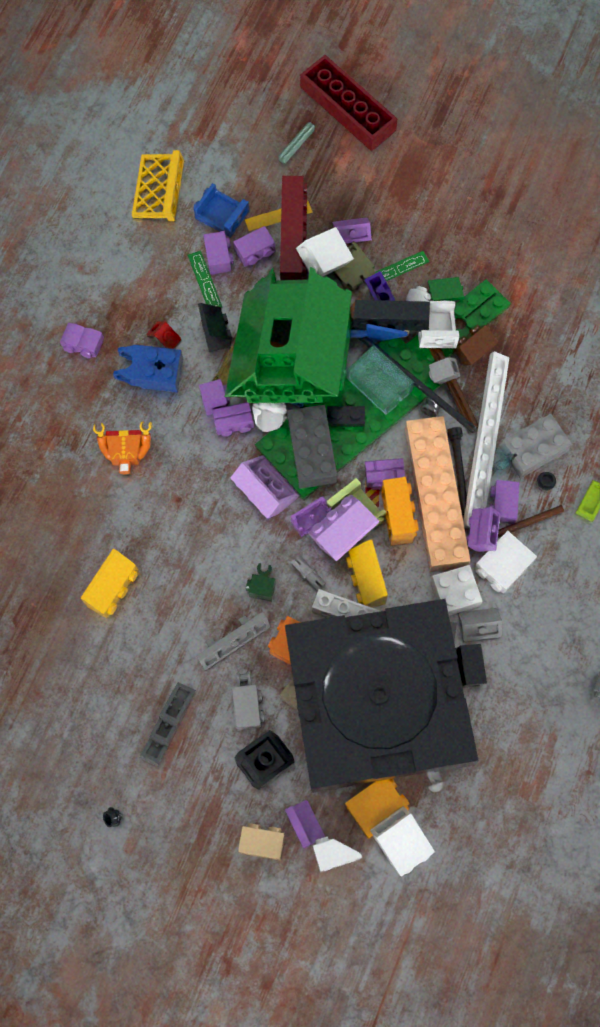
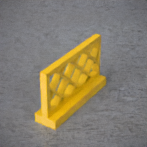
(172, 186)

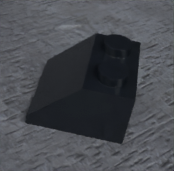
(214, 327)

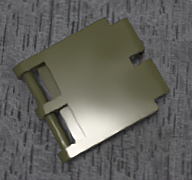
(358, 268)

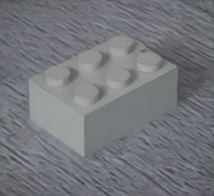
(536, 445)

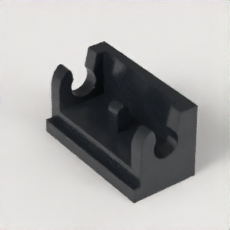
(471, 665)

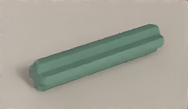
(295, 144)

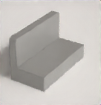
(480, 624)

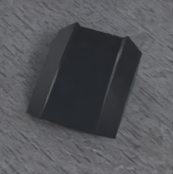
(264, 759)

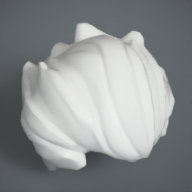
(269, 415)

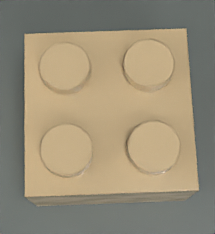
(261, 842)

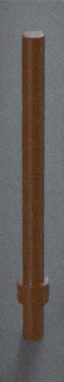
(531, 520)

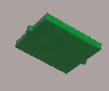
(446, 289)

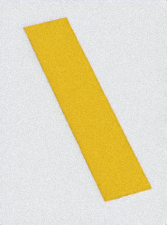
(267, 219)

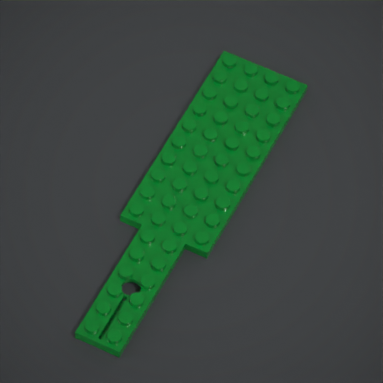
(352, 441)

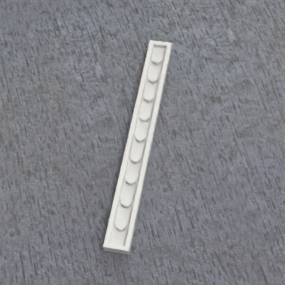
(486, 435)

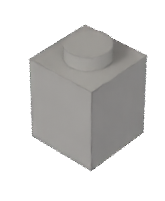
(444, 370)

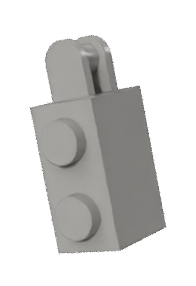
(247, 703)

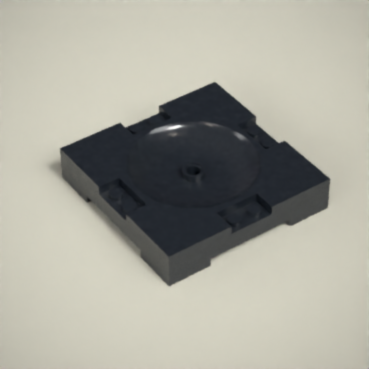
(366, 739)

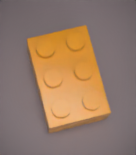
(399, 511)

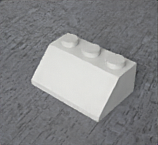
(333, 854)

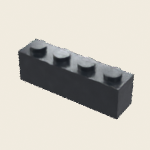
(392, 314)

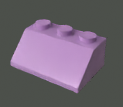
(264, 486)
(343, 527)

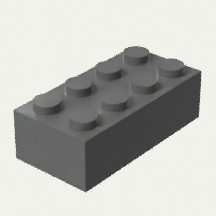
(312, 446)

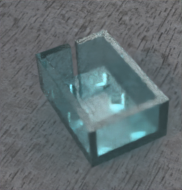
(380, 379)

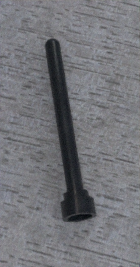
(455, 435)

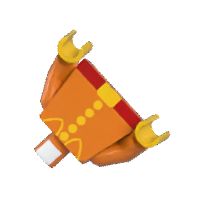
(124, 446)

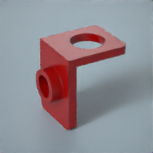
(164, 334)

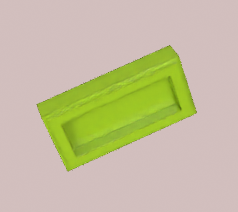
(591, 502)

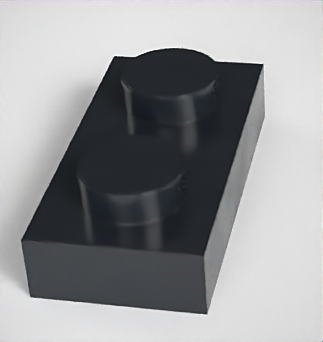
(346, 416)

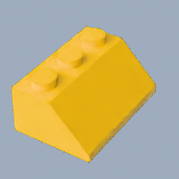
(367, 575)
(110, 584)

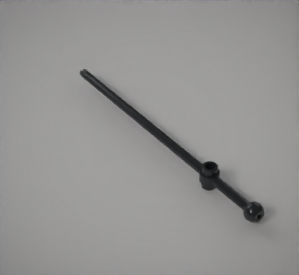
(423, 388)

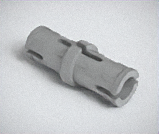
(308, 572)

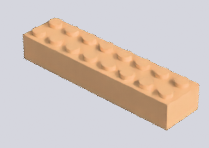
(437, 494)

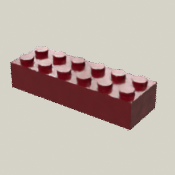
(348, 102)
(293, 227)

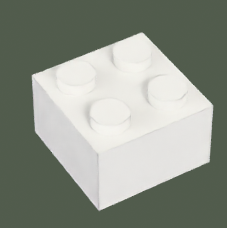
(458, 589)

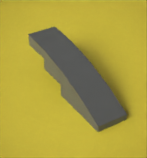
(167, 724)

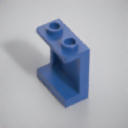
(220, 211)

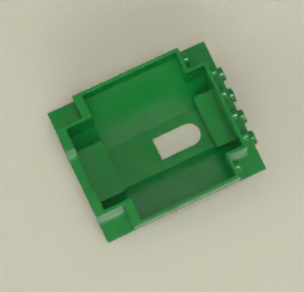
(318, 344)

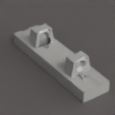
(247, 631)

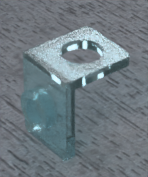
(503, 462)

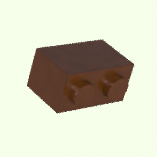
(475, 344)

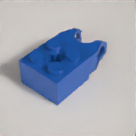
(146, 367)

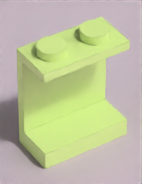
(354, 489)

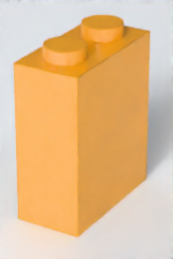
(375, 804)

